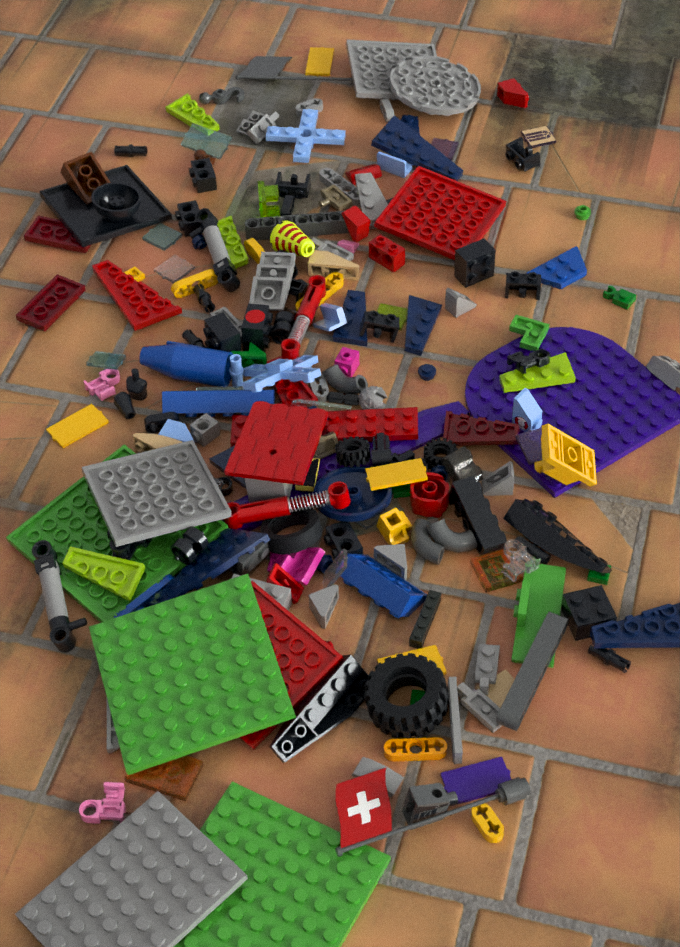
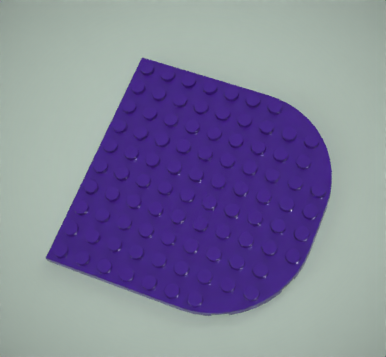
(608, 408)

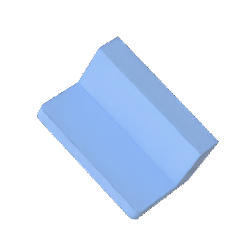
(393, 165)
(333, 317)

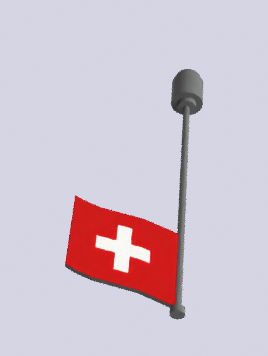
(366, 808)

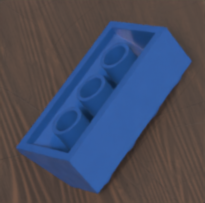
(382, 585)

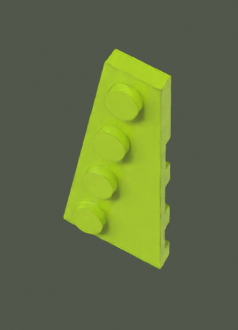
(189, 113)
(232, 242)
(555, 373)
(109, 572)

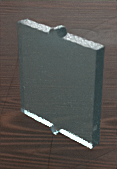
(162, 236)
(106, 360)

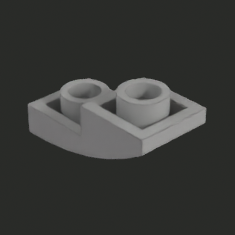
(246, 124)
(367, 766)

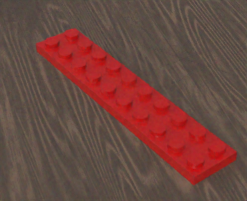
(365, 423)

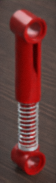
(304, 316)
(336, 496)

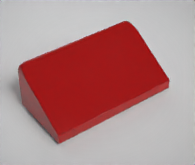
(373, 168)

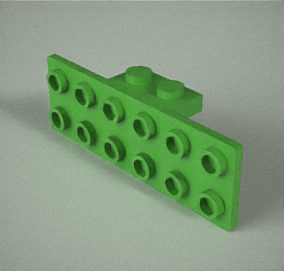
(539, 594)

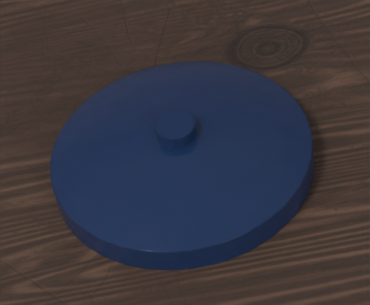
(364, 502)

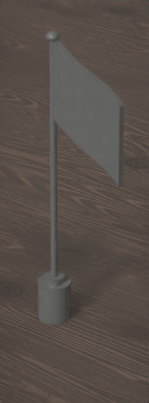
(269, 67)

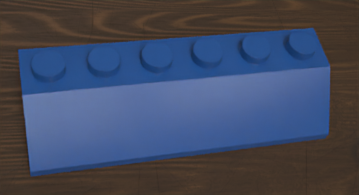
(214, 402)

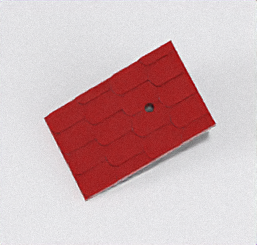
(276, 448)

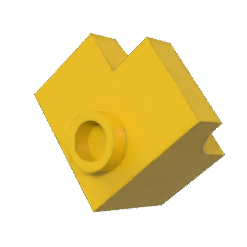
(394, 527)

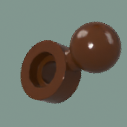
(201, 154)

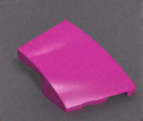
(299, 564)

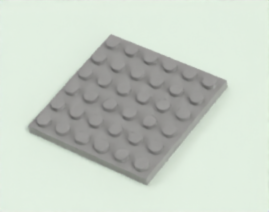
(374, 60)
(155, 493)

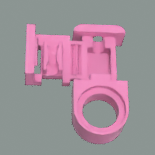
(103, 386)
(110, 809)

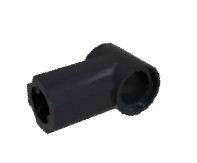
(381, 450)

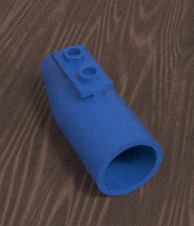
(189, 363)

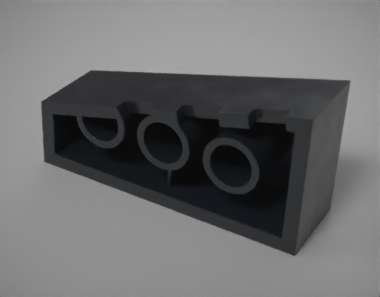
(476, 515)

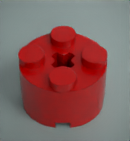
(430, 497)

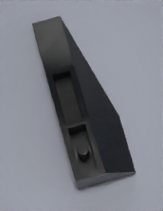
(551, 535)
(322, 709)

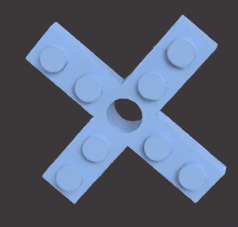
(305, 135)
(293, 370)

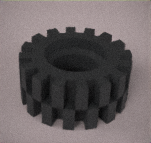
(437, 447)
(352, 452)

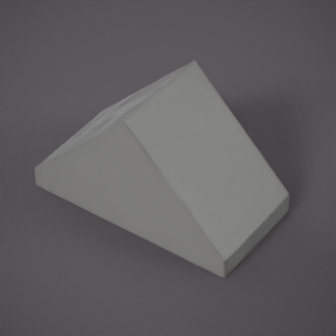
(457, 303)
(500, 481)
(393, 558)
(323, 603)

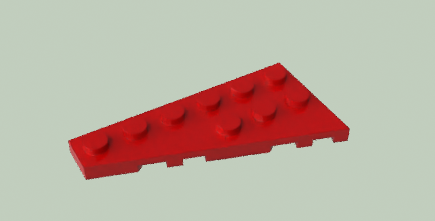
(135, 299)

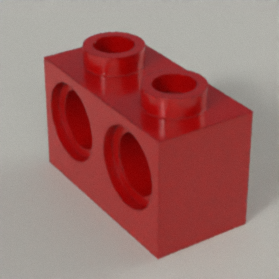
(387, 253)

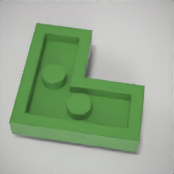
(533, 331)

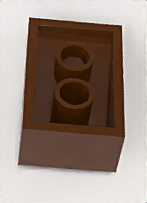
(84, 175)

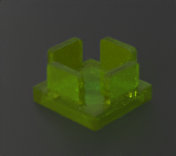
(268, 194)

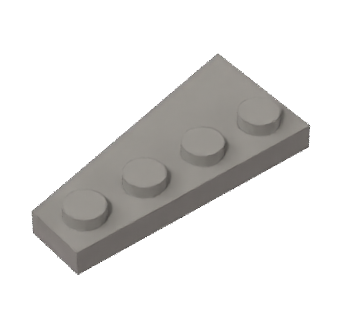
(370, 197)

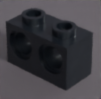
(203, 175)
(187, 216)
(340, 537)

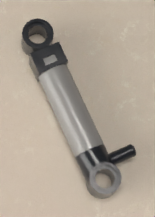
(222, 266)
(49, 573)

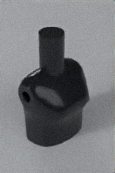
(136, 386)

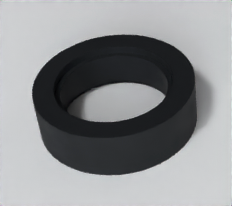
(295, 541)

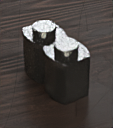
(461, 465)

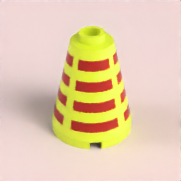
(291, 239)

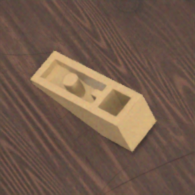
(325, 263)

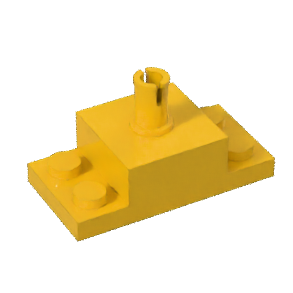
(565, 458)

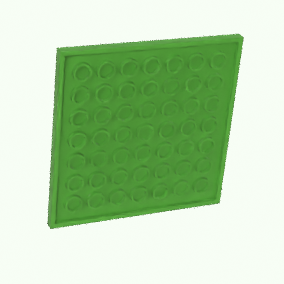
(77, 522)
(190, 674)
(295, 881)

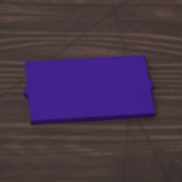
(476, 779)

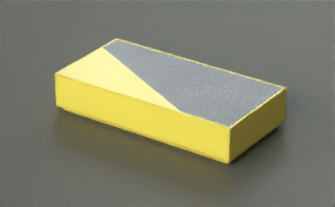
(311, 478)

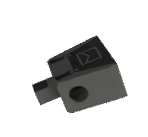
(426, 802)

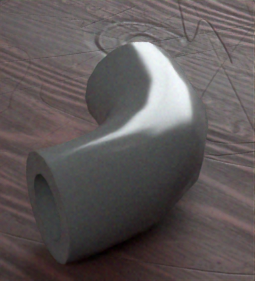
(344, 383)
(451, 540)
(424, 544)

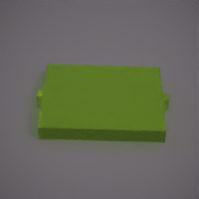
(397, 311)

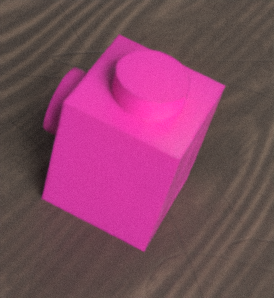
(348, 361)

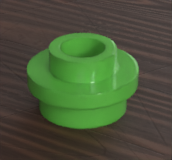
(582, 212)

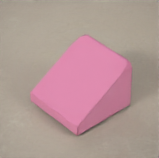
(348, 245)

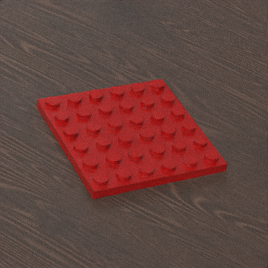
(439, 213)
(299, 652)

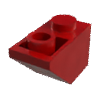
(512, 93)

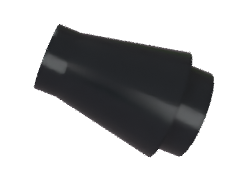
(124, 404)

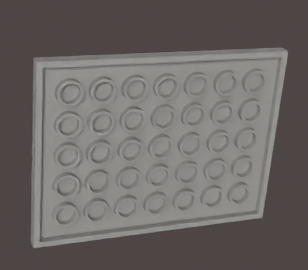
(136, 885)

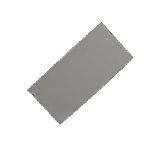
(273, 280)

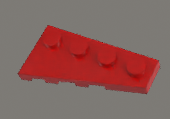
(290, 391)

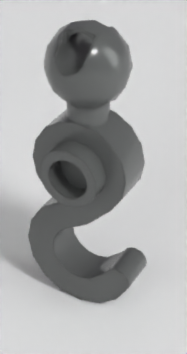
(221, 96)

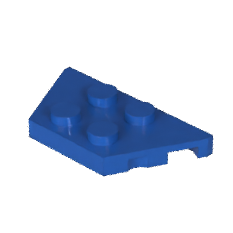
(562, 269)

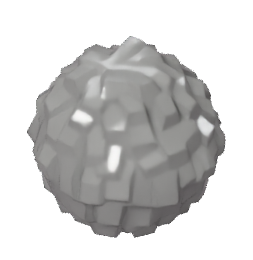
(372, 398)

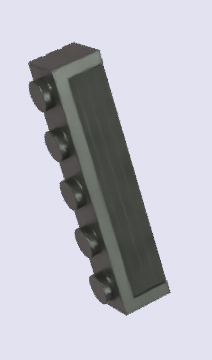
(425, 619)

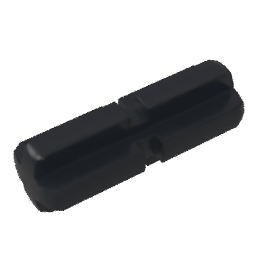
(338, 397)

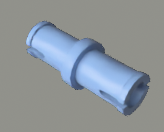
(236, 370)

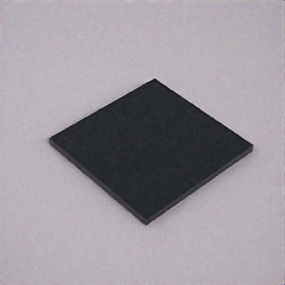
(88, 225)

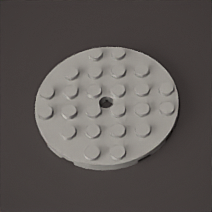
(416, 79)

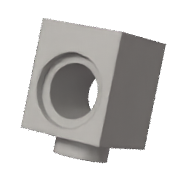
(204, 429)

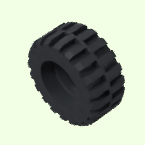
(402, 672)

